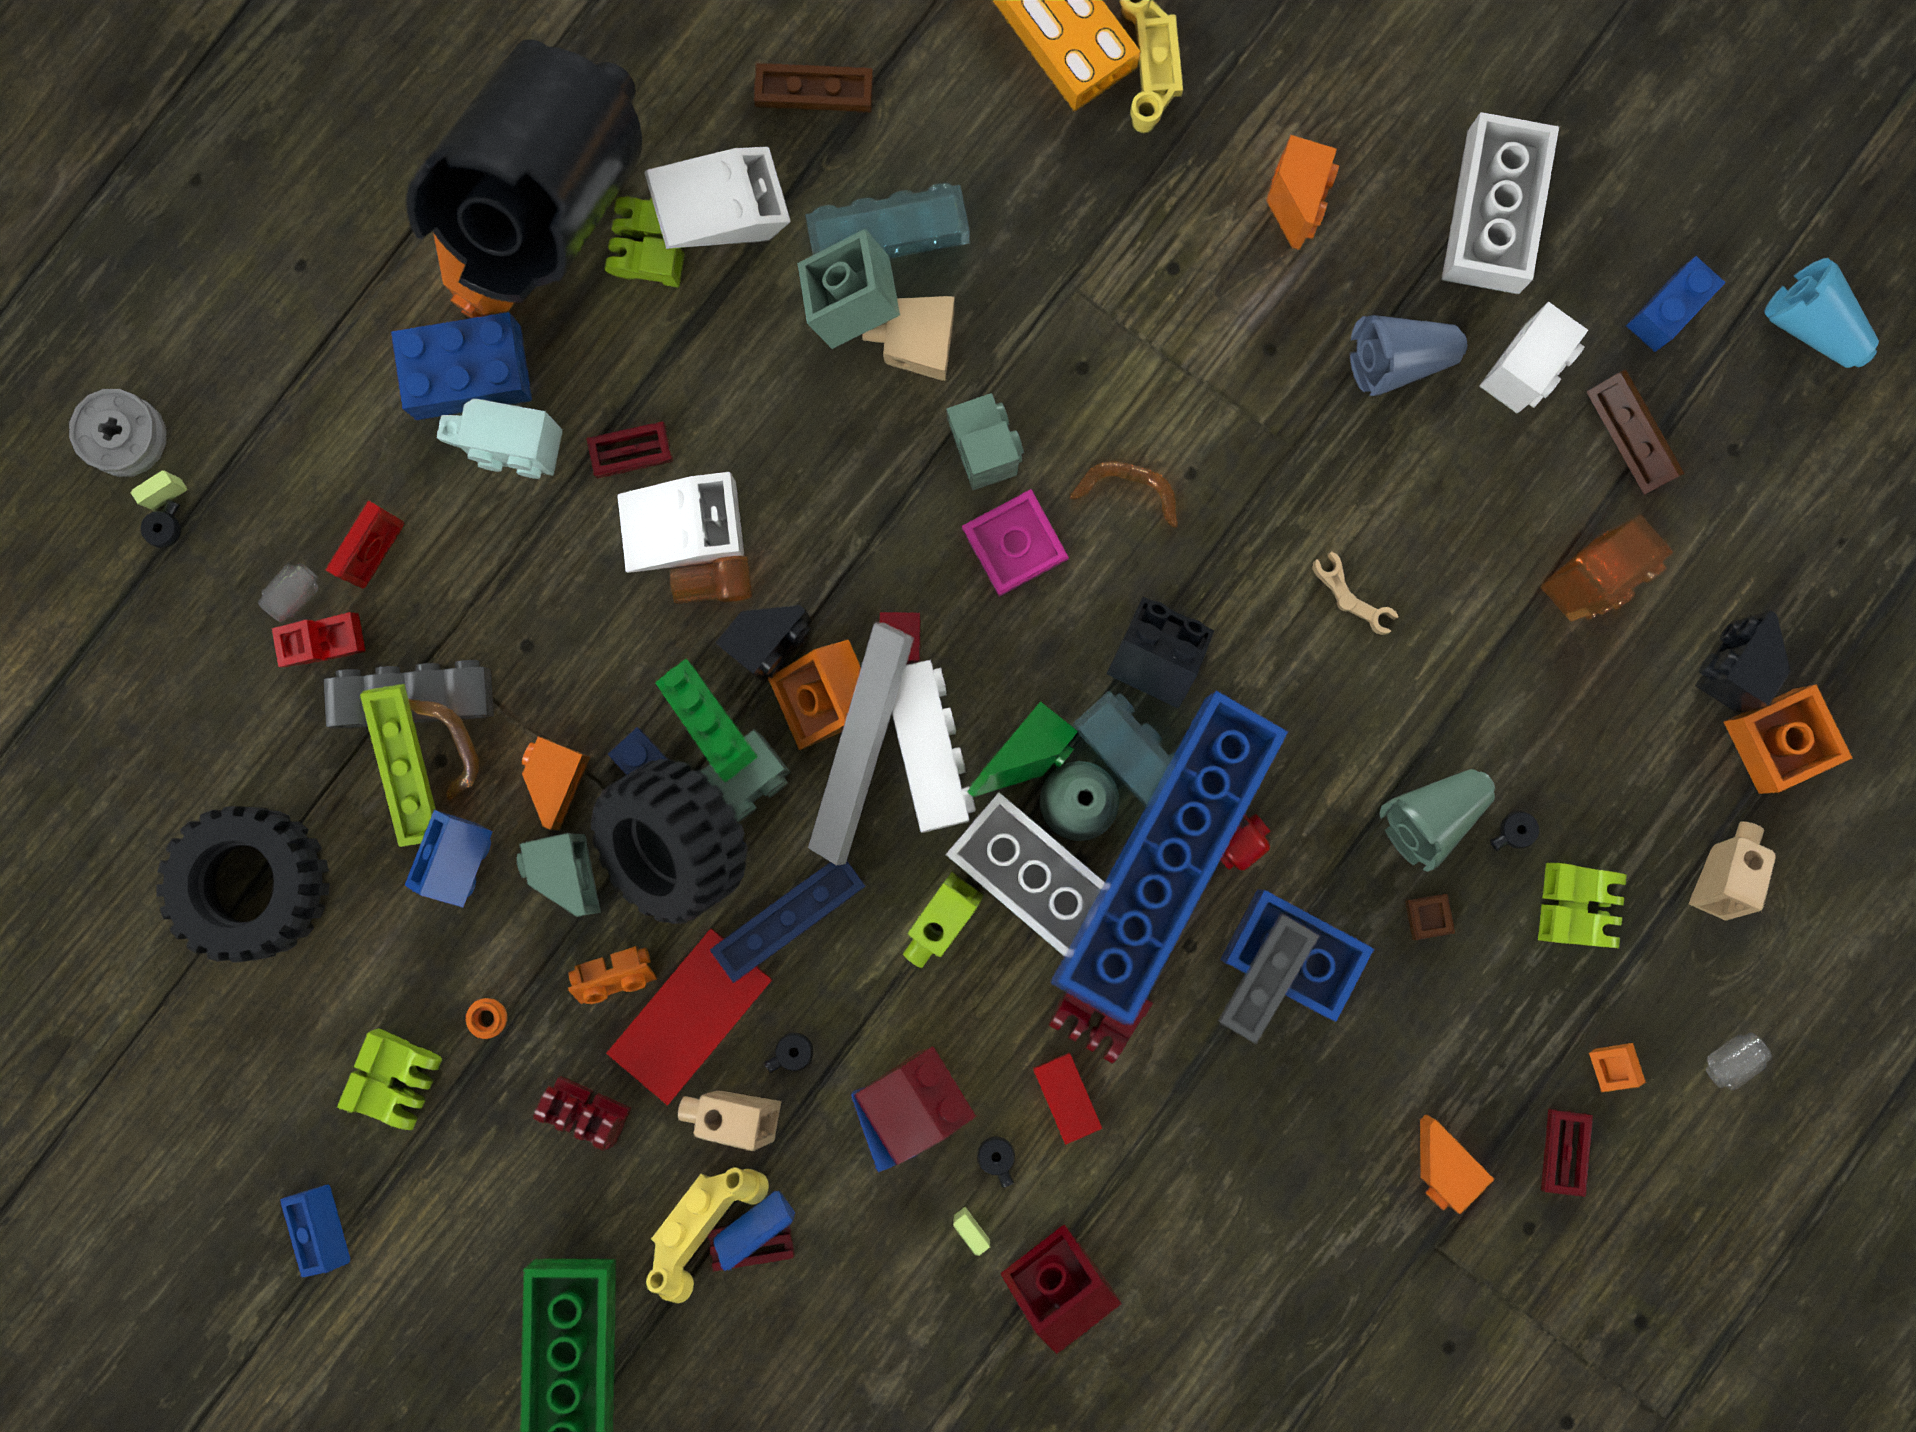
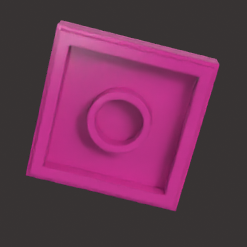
(1015, 542)

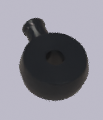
(166, 519)
(1509, 833)
(785, 1059)
(1003, 1164)

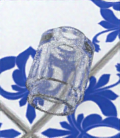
(288, 591)
(1738, 1061)

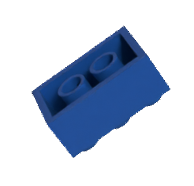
(459, 361)
(1327, 971)

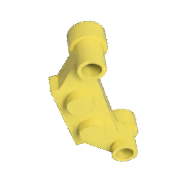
(1157, 61)
(691, 1224)

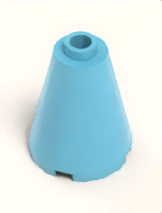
(1825, 315)

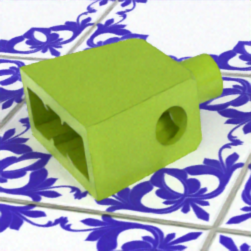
(951, 910)

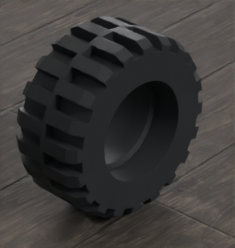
(669, 840)
(192, 873)

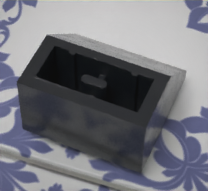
(764, 636)
(1161, 652)
(1747, 664)

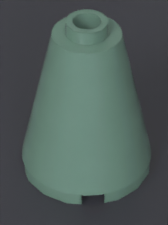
(1062, 809)
(1436, 817)

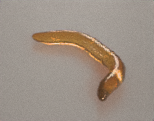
(1134, 474)
(461, 739)

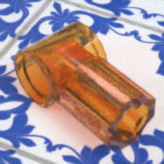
(723, 580)

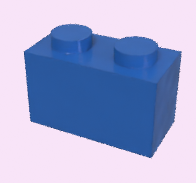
(1675, 304)
(449, 859)

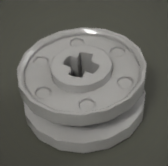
(112, 411)

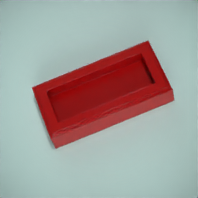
(1067, 1098)

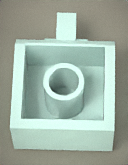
(504, 436)

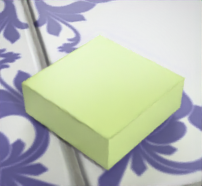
(158, 489)
(971, 1231)

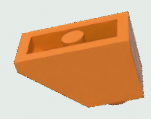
(552, 779)
(1448, 1168)

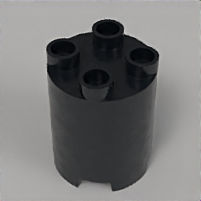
(528, 169)

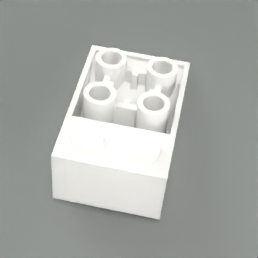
(718, 198)
(681, 522)

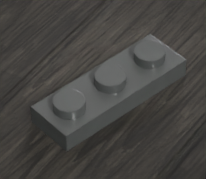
(1268, 978)

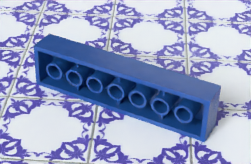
(1169, 858)

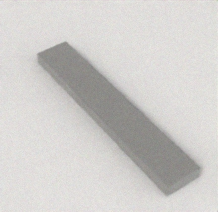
(860, 742)

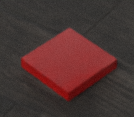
(365, 545)

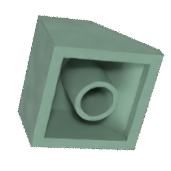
(561, 872)

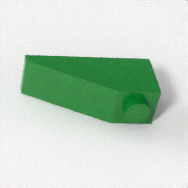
(1028, 752)

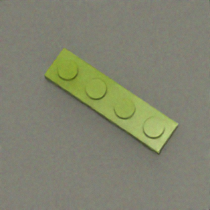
(399, 761)

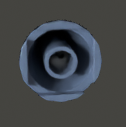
(1402, 351)

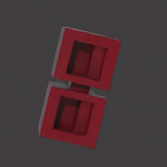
(1107, 1026)
(568, 1109)

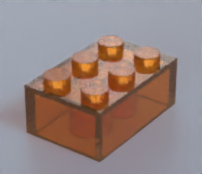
(1608, 570)

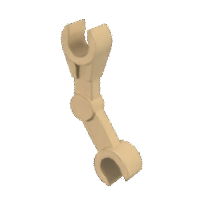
(1346, 600)

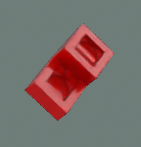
(318, 640)

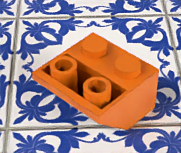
(1301, 187)

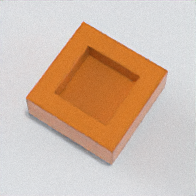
(1617, 1067)

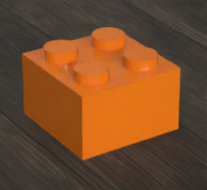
(1788, 740)

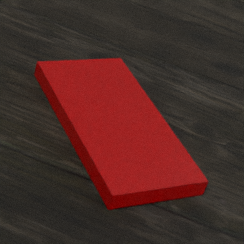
(686, 1021)

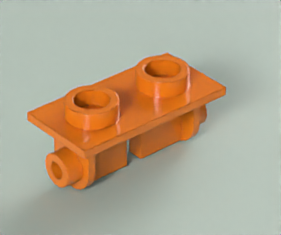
(593, 982)

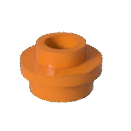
(475, 1023)

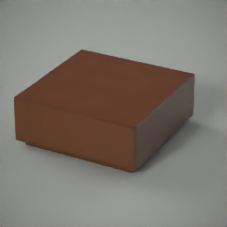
(1430, 916)

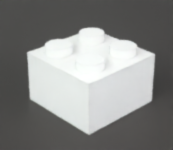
(1535, 359)

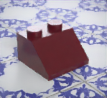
(914, 1105)
(1060, 1289)

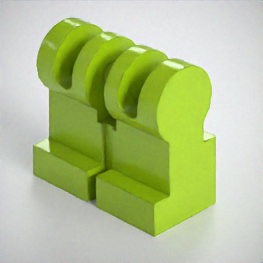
(642, 259)
(1574, 889)
(372, 1088)

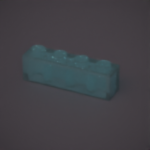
(899, 224)
(1124, 744)

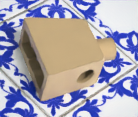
(919, 336)
(1735, 875)
(732, 1118)

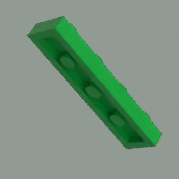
(706, 720)

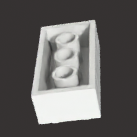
(1500, 203)
(927, 750)
(1028, 872)

